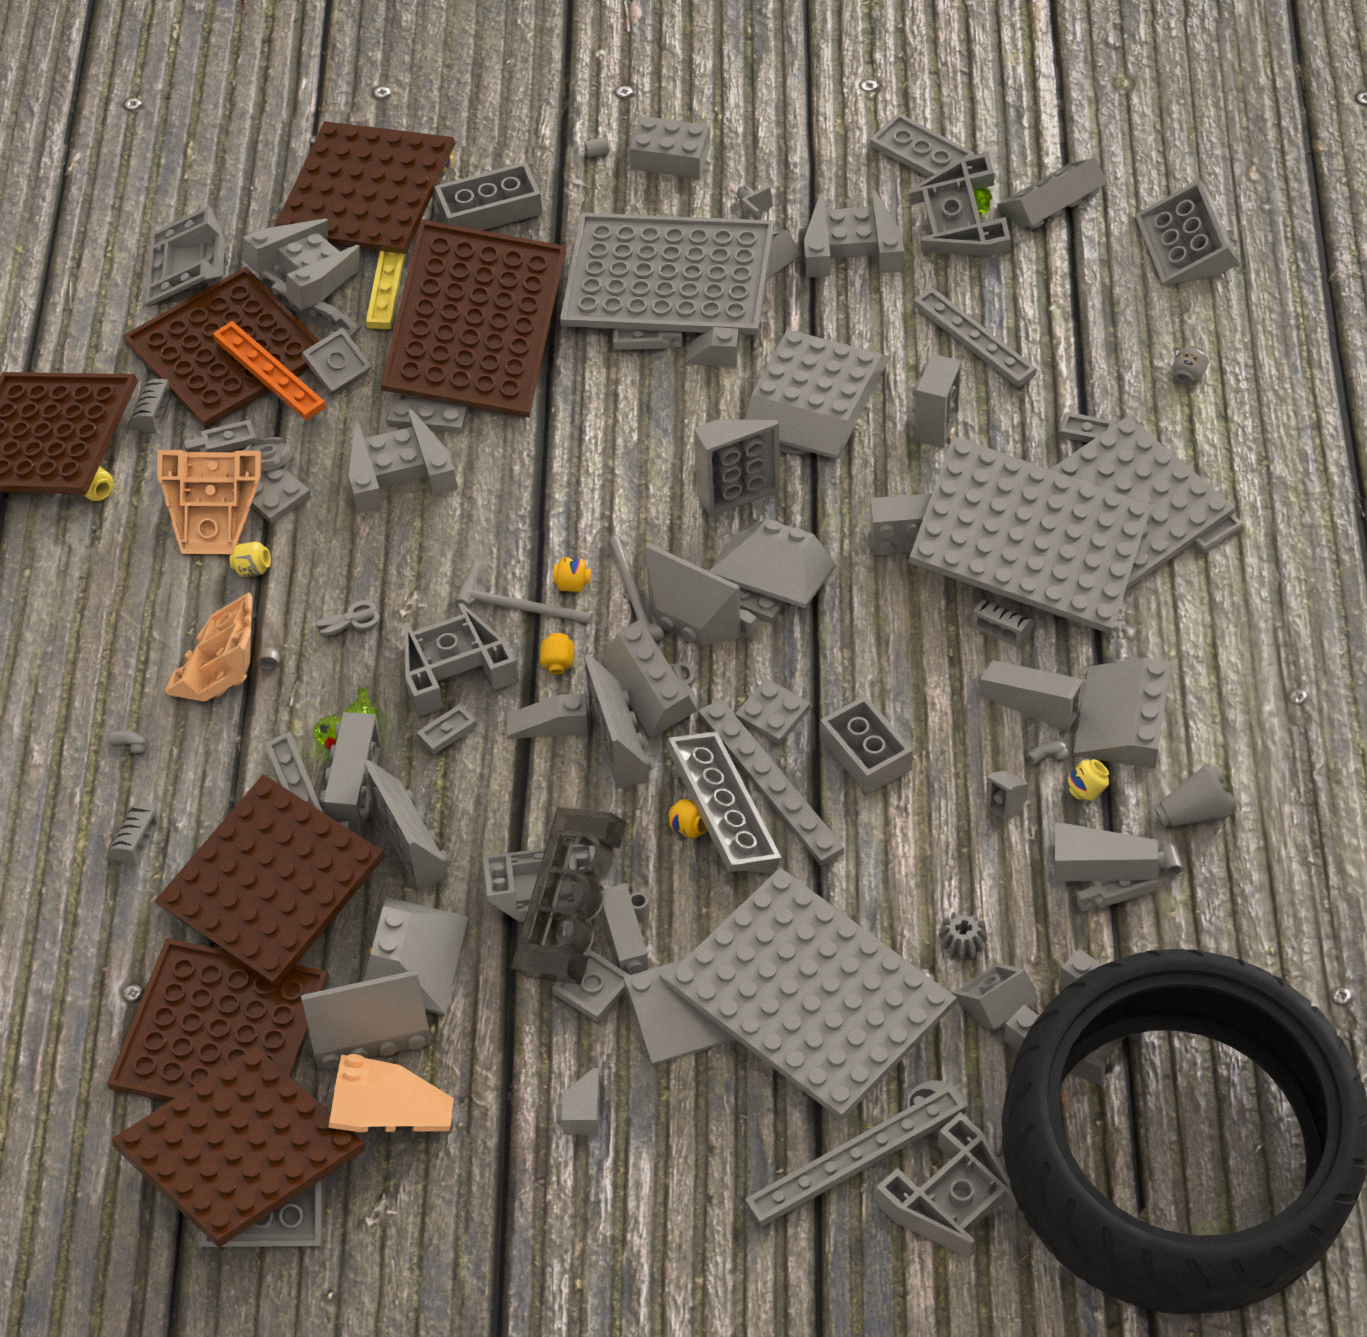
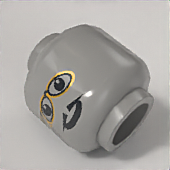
(1190, 365)

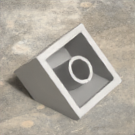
(996, 995)

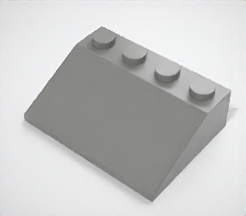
(1186, 236)
(736, 462)
(1123, 712)
(616, 726)
(406, 828)
(367, 1019)
(666, 1020)
(292, 1224)

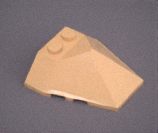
(208, 496)
(220, 655)
(386, 1096)

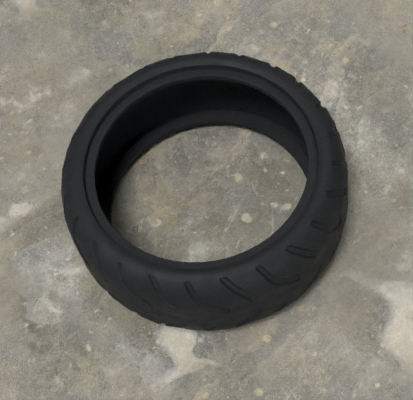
(1243, 1010)

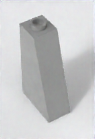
(1033, 692)
(1104, 855)

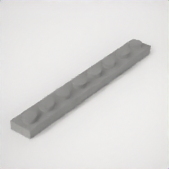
(772, 783)
(855, 1155)

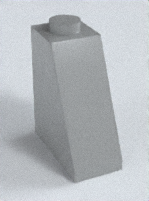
(623, 930)

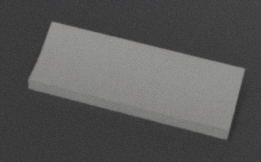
(724, 803)

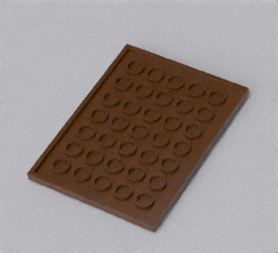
(474, 318)

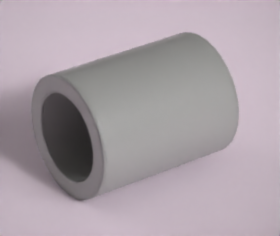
(596, 147)
(1172, 860)
(640, 905)

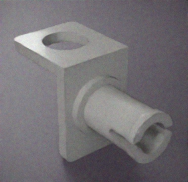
(754, 202)

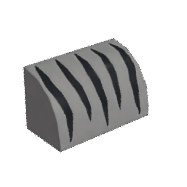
(150, 406)
(1001, 623)
(134, 835)

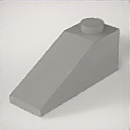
(551, 717)

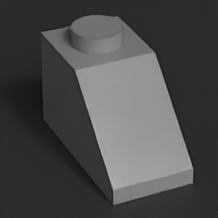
(715, 348)
(1005, 794)
(581, 1106)

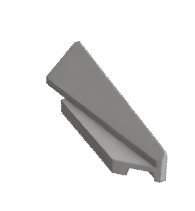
(320, 313)

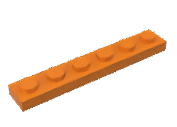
(269, 370)

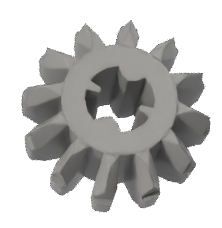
(963, 935)

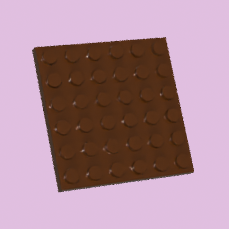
(368, 184)
(198, 369)
(58, 428)
(270, 879)
(205, 1014)
(237, 1146)

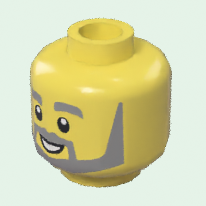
(250, 559)

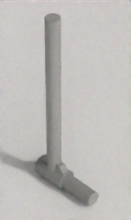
(470, 593)
(654, 630)

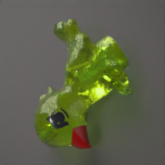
(325, 728)

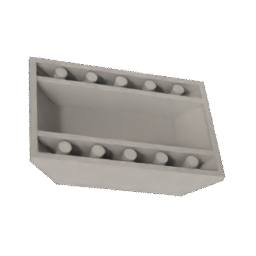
(815, 391)

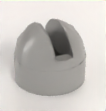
(268, 659)

